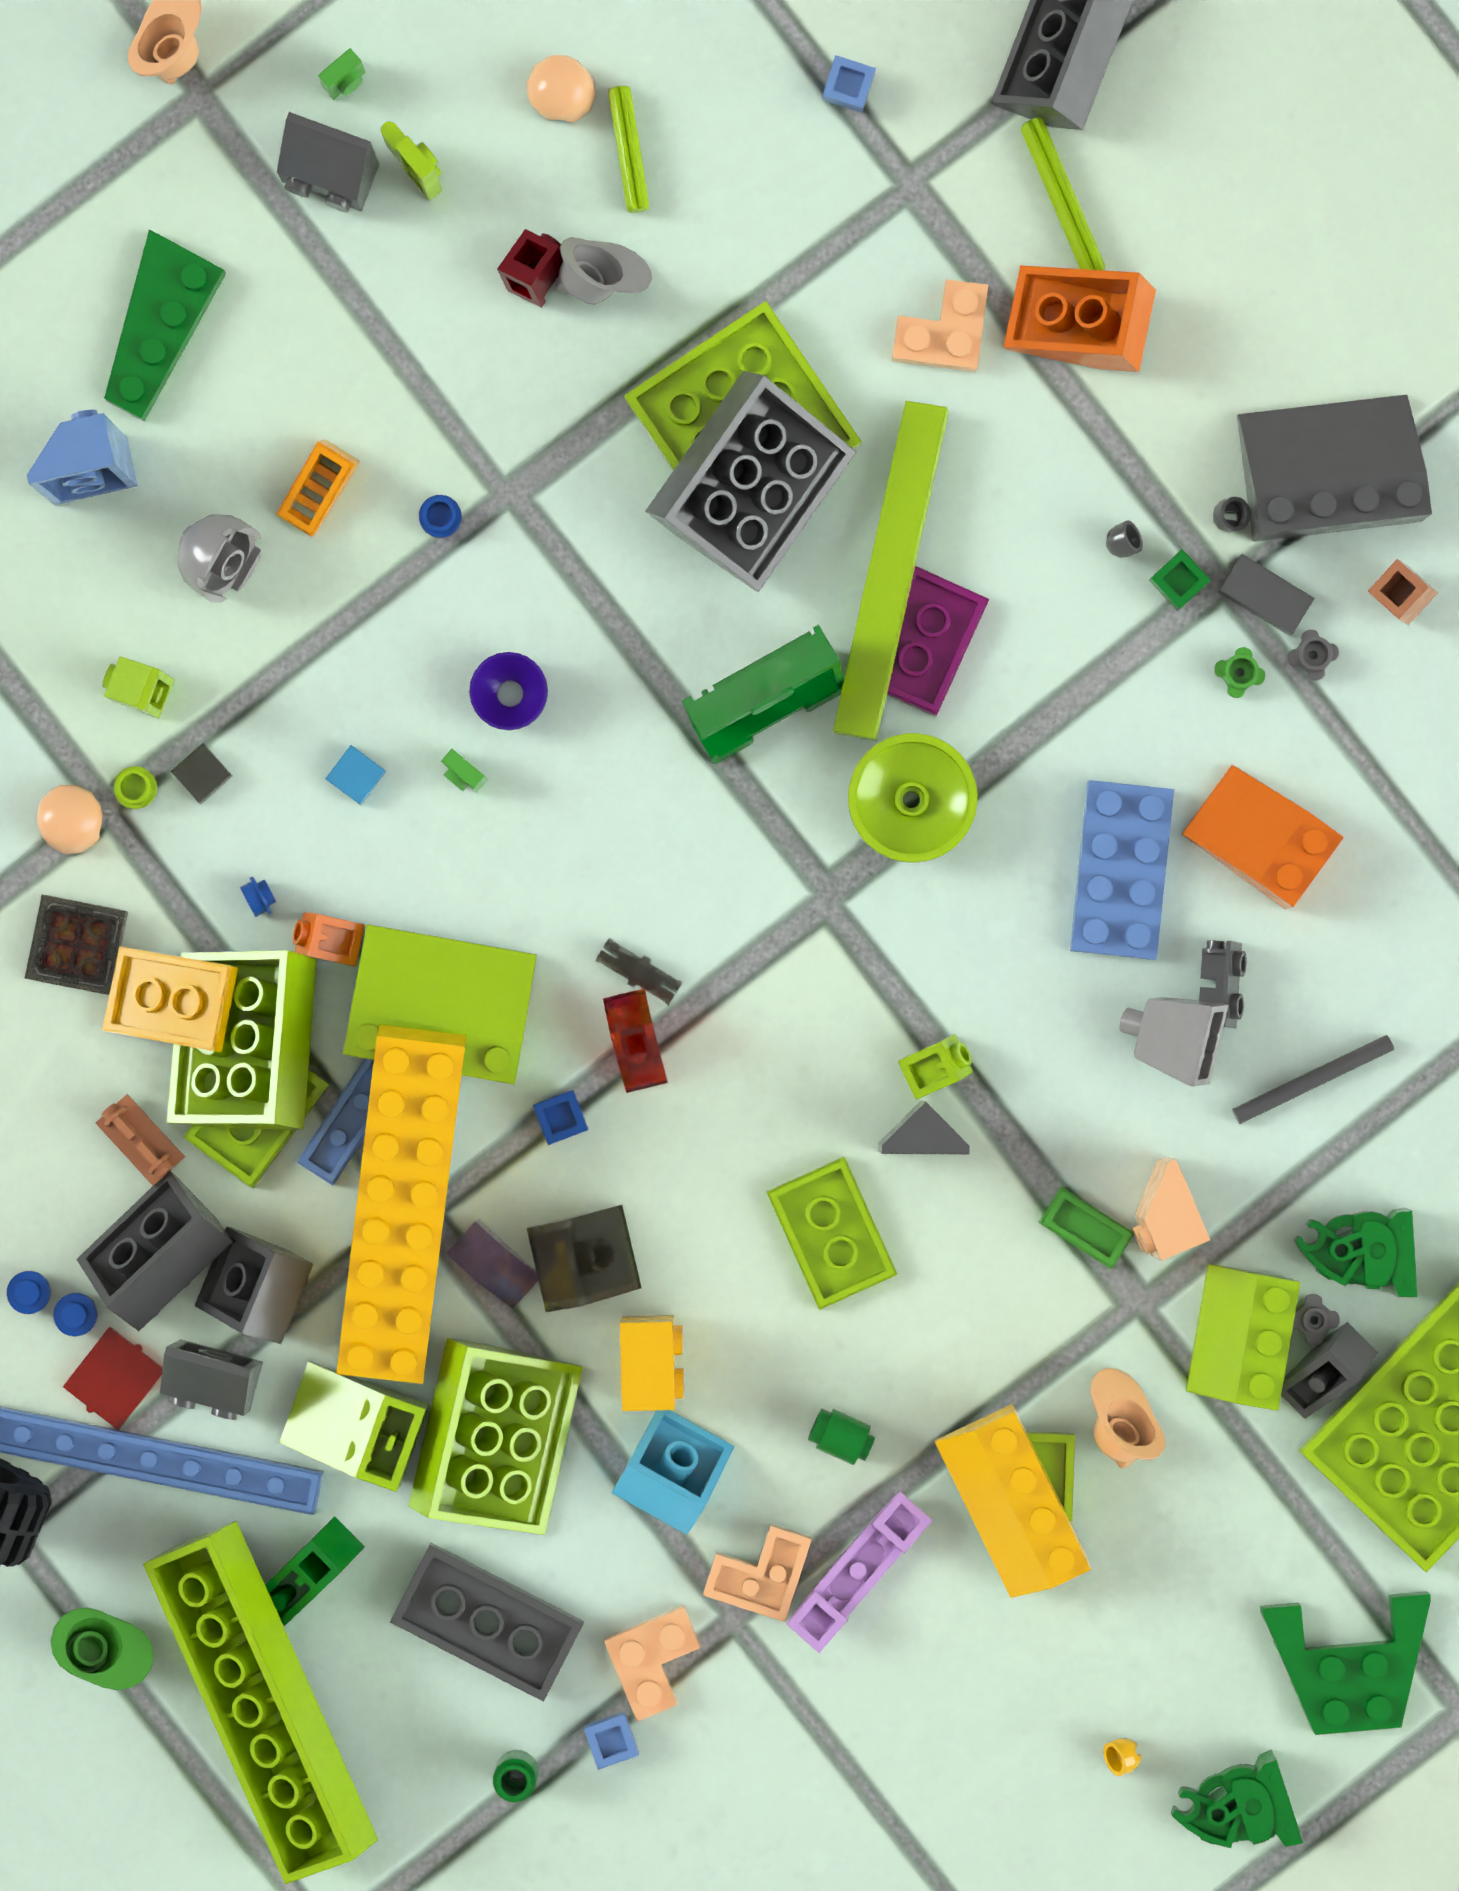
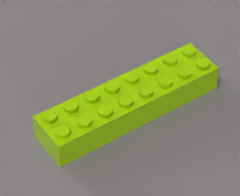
(261, 1703)

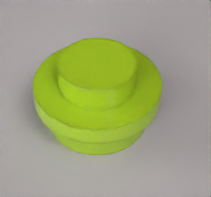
(135, 787)

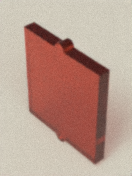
(114, 1378)

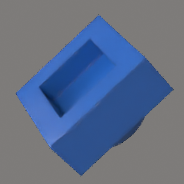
(560, 1117)

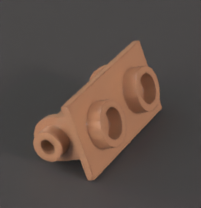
(139, 1139)

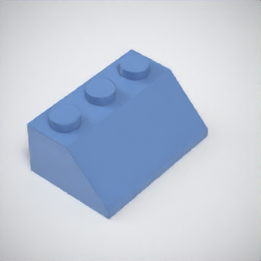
(83, 460)

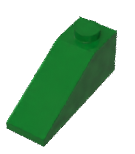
(312, 1569)

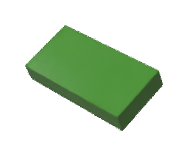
(1086, 1227)

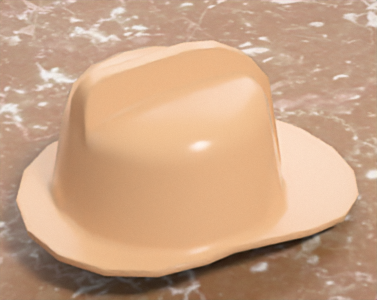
(166, 40)
(1125, 1419)

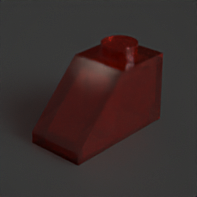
(635, 1040)

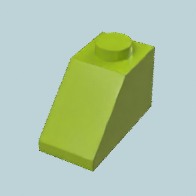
(137, 686)

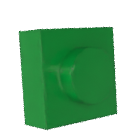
(1179, 580)

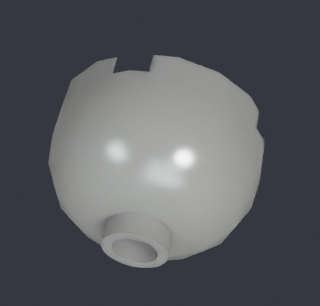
(218, 555)

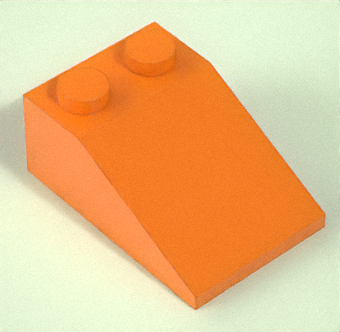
(1081, 316)
(1262, 837)

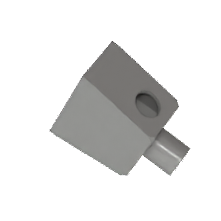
(1177, 1036)

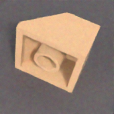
(1168, 1214)

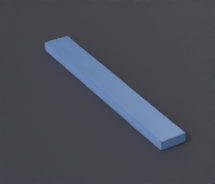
(159, 1461)

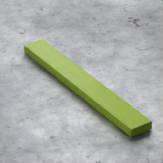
(891, 570)

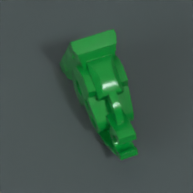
(1370, 1254)
(1246, 1806)

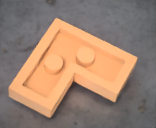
(952, 340)
(764, 1586)
(640, 1655)

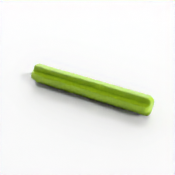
(1062, 195)

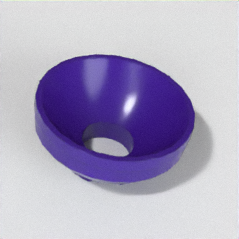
(502, 669)

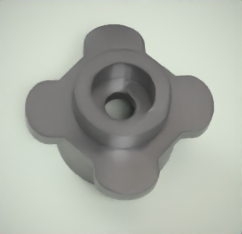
(1325, 654)
(1326, 1319)

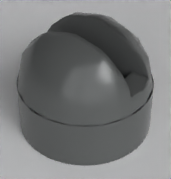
(1232, 505)
(1124, 540)

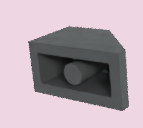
(1328, 1370)

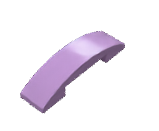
(857, 1571)

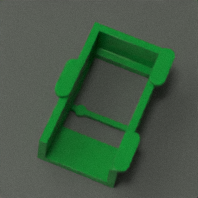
(764, 693)

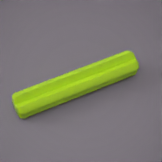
(628, 149)

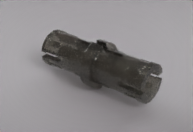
(639, 971)

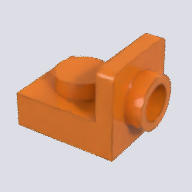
(328, 938)

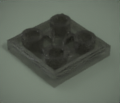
(75, 944)

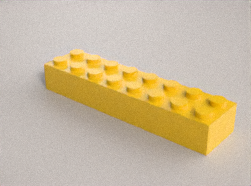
(400, 1203)

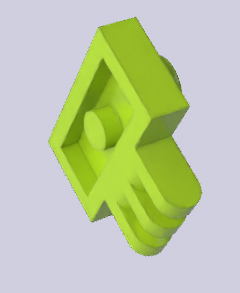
(415, 160)

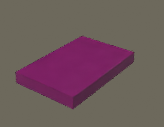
(933, 640)

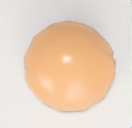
(561, 89)
(69, 819)

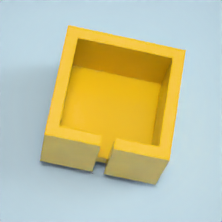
(648, 1363)

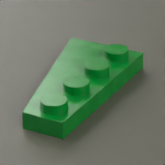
(162, 315)

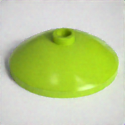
(917, 766)

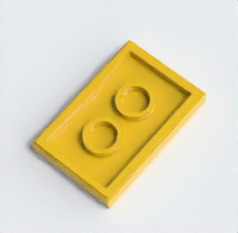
(170, 999)

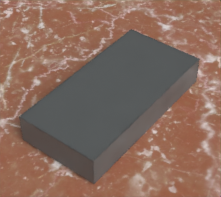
(1266, 595)

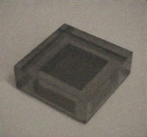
(201, 773)

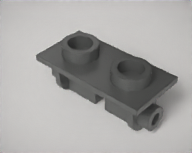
(1226, 968)

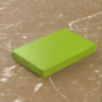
(250, 1151)
(831, 1233)

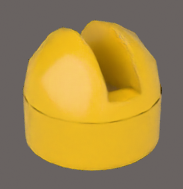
(1121, 1756)

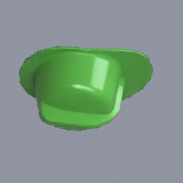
(101, 1649)

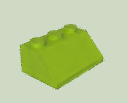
(1243, 1337)

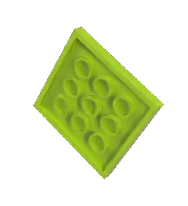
(687, 392)

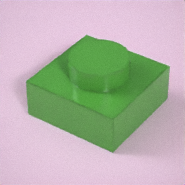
(342, 75)
(461, 772)

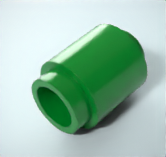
(841, 1436)
(511, 1788)

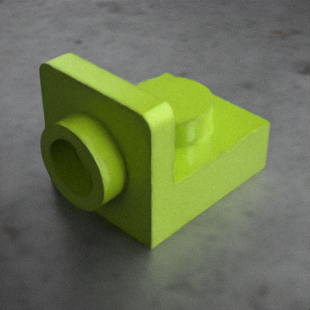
(936, 1066)

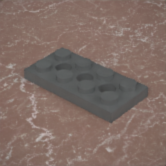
(487, 1651)

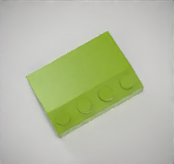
(443, 988)
(264, 1053)
(494, 1437)

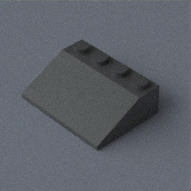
(1333, 468)
(751, 480)

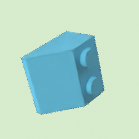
(673, 1470)

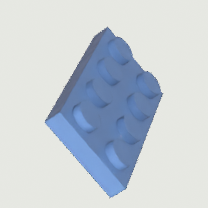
(1121, 870)

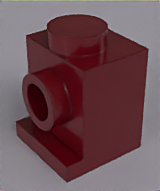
(531, 266)

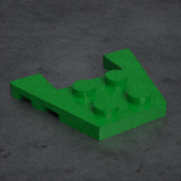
(1352, 1683)

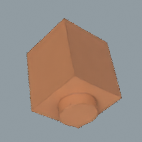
(1402, 592)

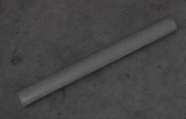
(1313, 1079)

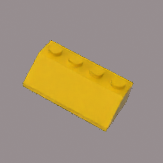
(1013, 1503)

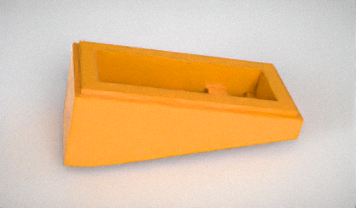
(313, 464)

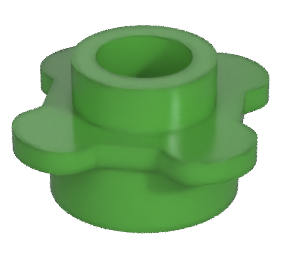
(1241, 660)

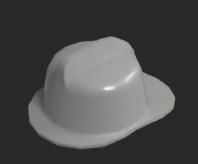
(599, 269)

